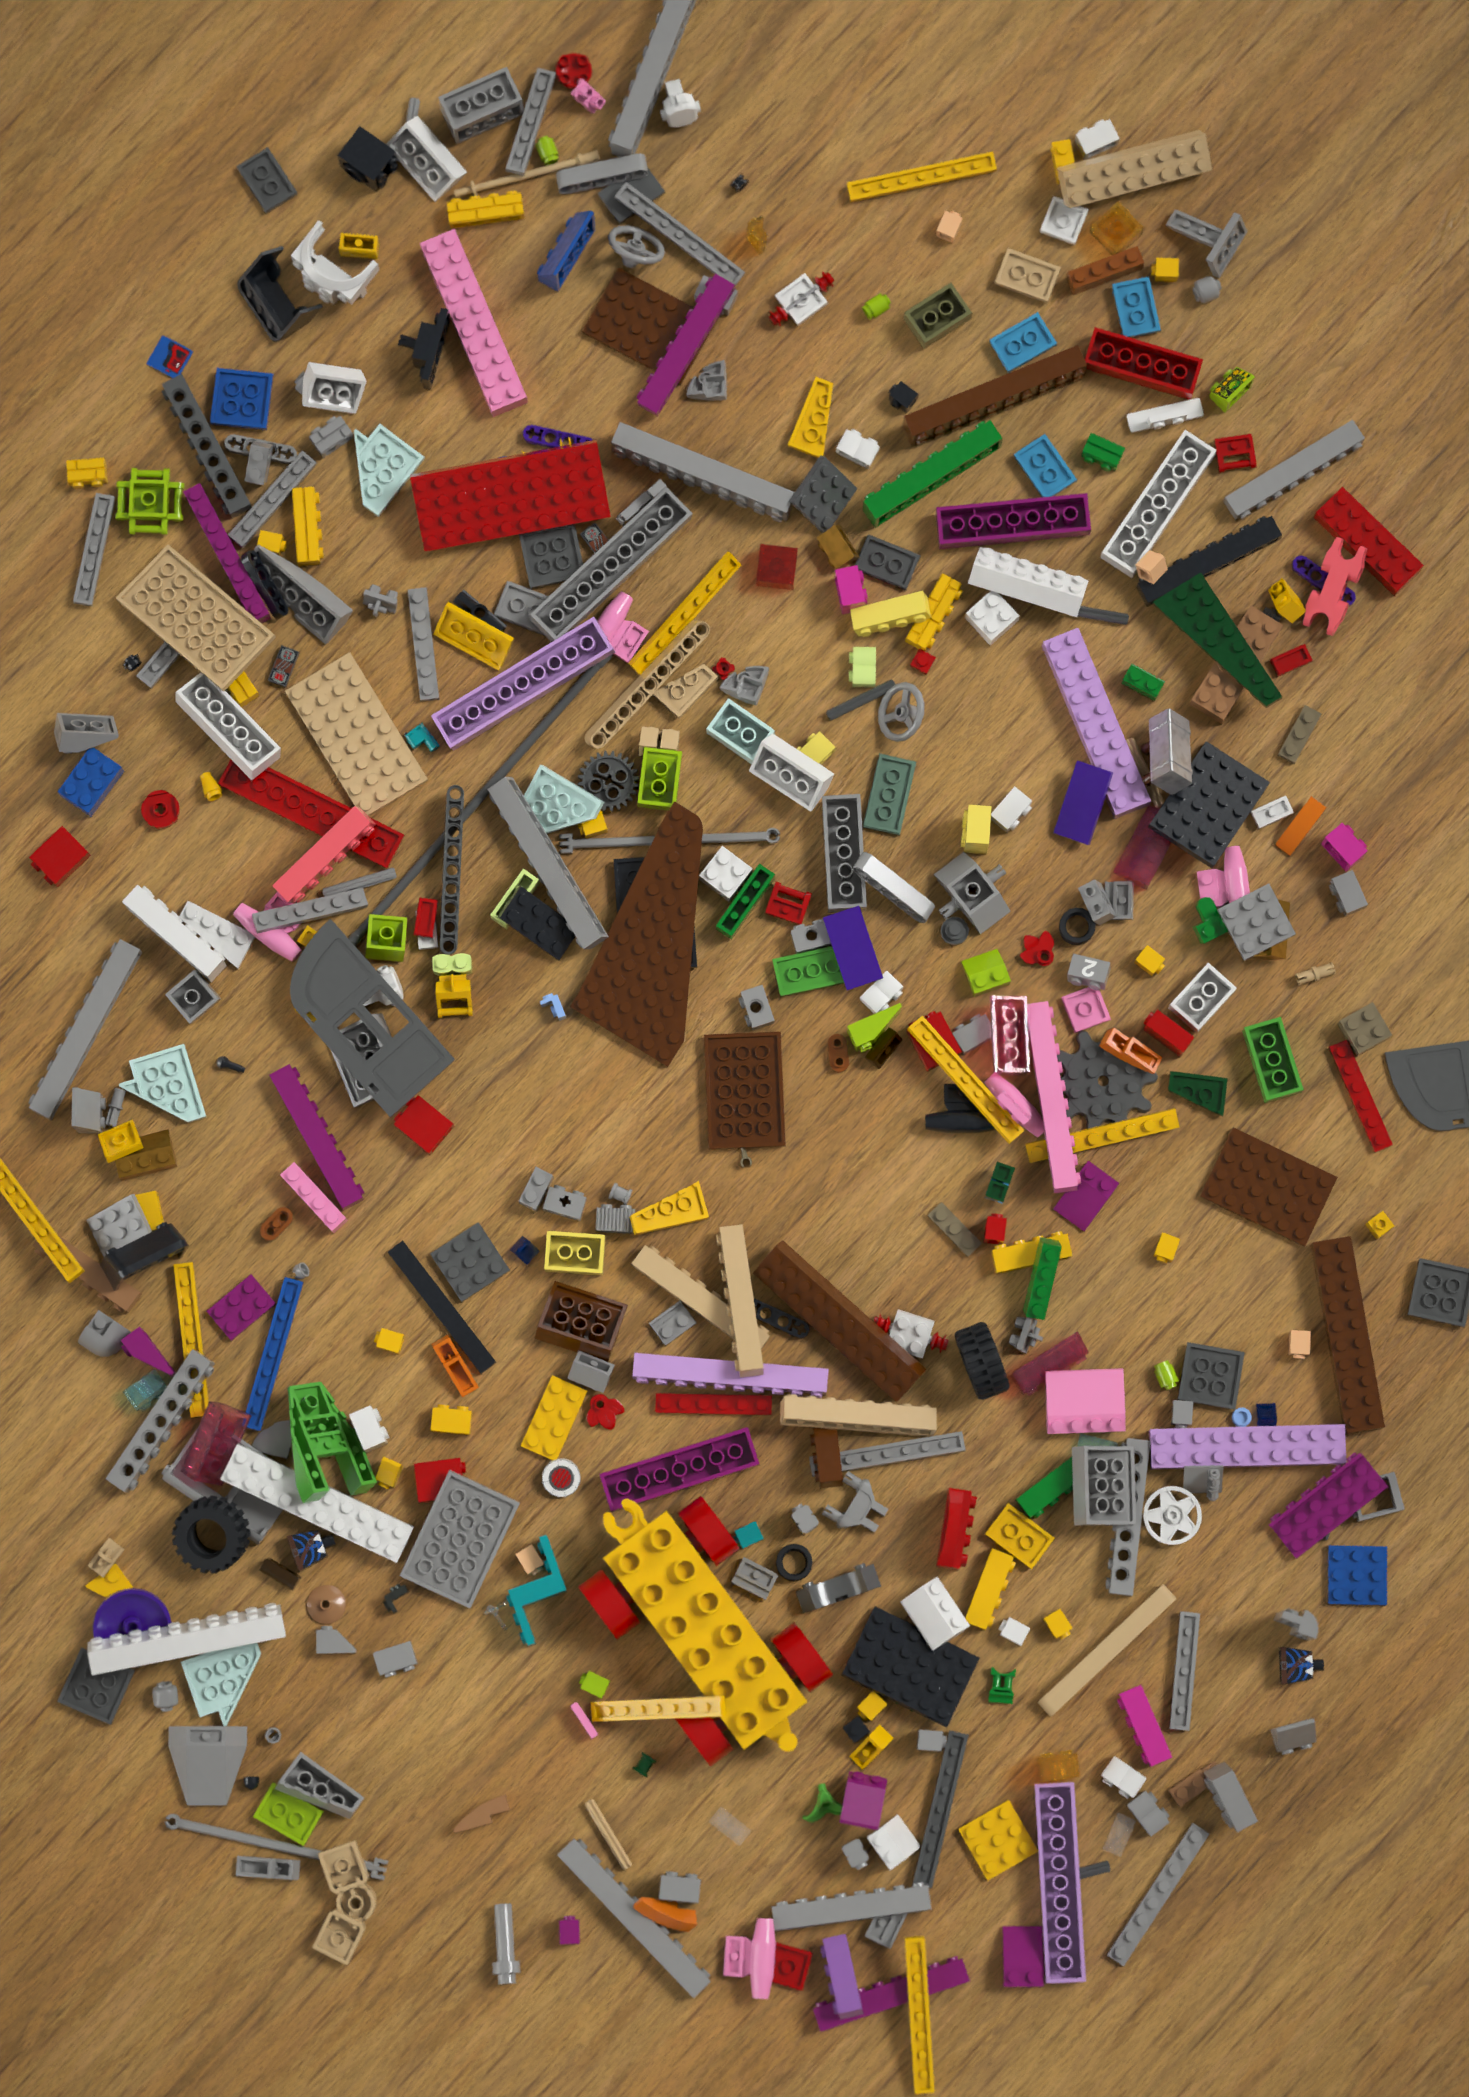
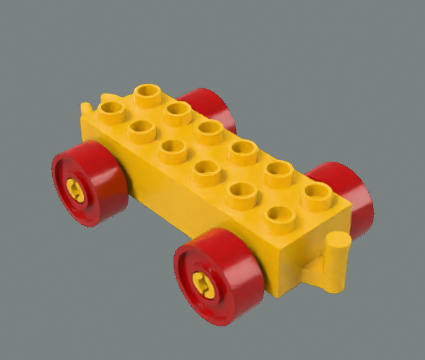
(704, 1627)

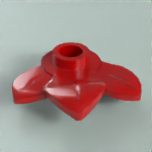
(1036, 947)
(606, 1413)

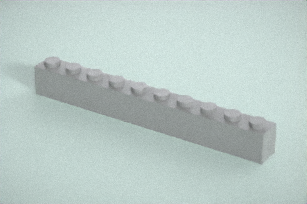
(548, 863)
(85, 1029)
(652, 1936)

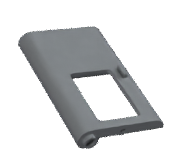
(259, 1512)

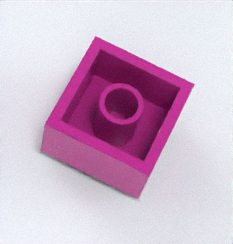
(849, 588)
(1344, 846)

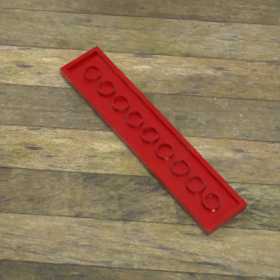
(308, 809)

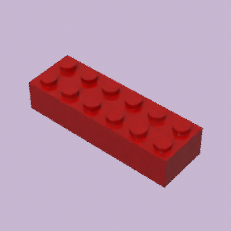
(1143, 363)
(1385, 556)

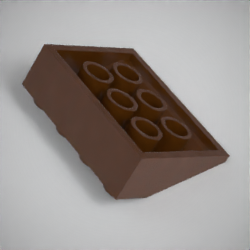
(580, 1321)

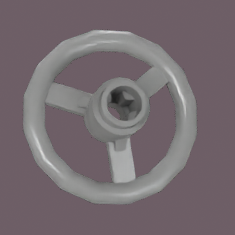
(634, 248)
(904, 712)

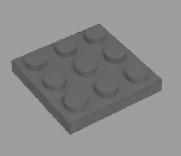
(823, 494)
(551, 555)
(470, 1262)
(1440, 1293)
(1211, 1376)
(95, 1694)

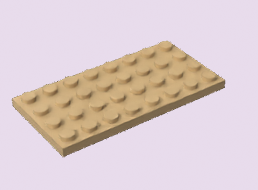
(195, 617)
(356, 735)

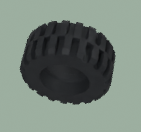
(982, 1360)
(227, 1517)

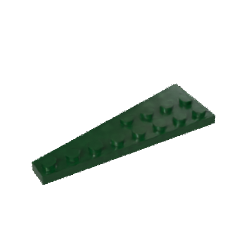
(1208, 624)

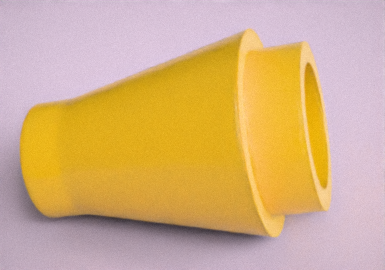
(210, 787)

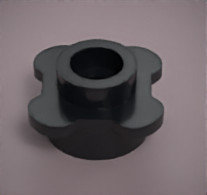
(132, 662)

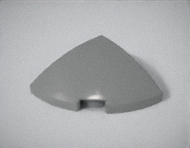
(710, 383)
(747, 684)
(275, 1440)

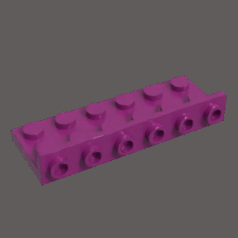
(1328, 1504)

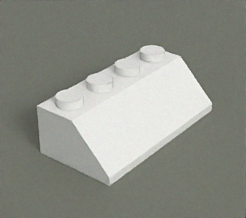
(426, 158)
(791, 772)

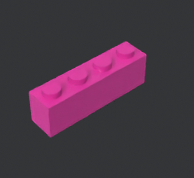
(1145, 1726)

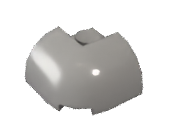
(103, 1335)

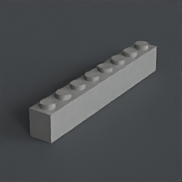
(1293, 470)
(851, 1908)

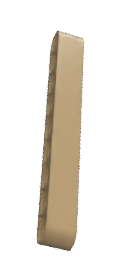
(638, 687)
(1107, 1650)

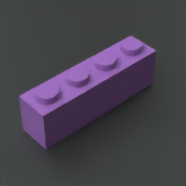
(842, 1976)

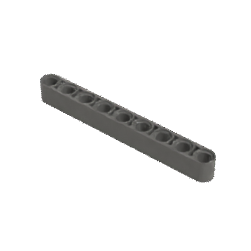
(454, 861)

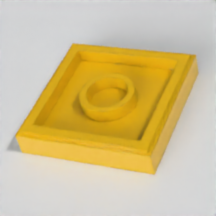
(120, 1141)

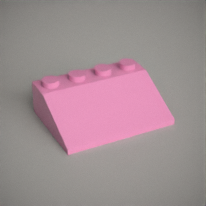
(1085, 1401)

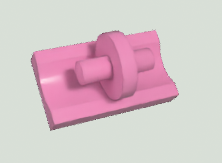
(587, 96)

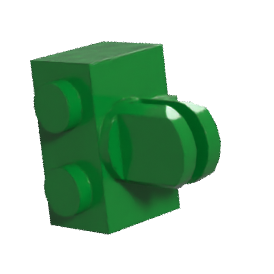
(1211, 924)

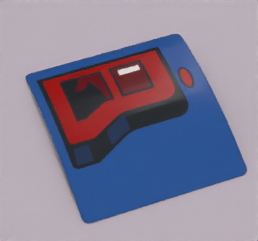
(169, 357)

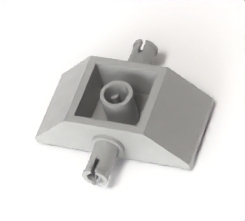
(981, 909)

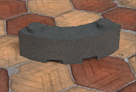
(838, 1588)

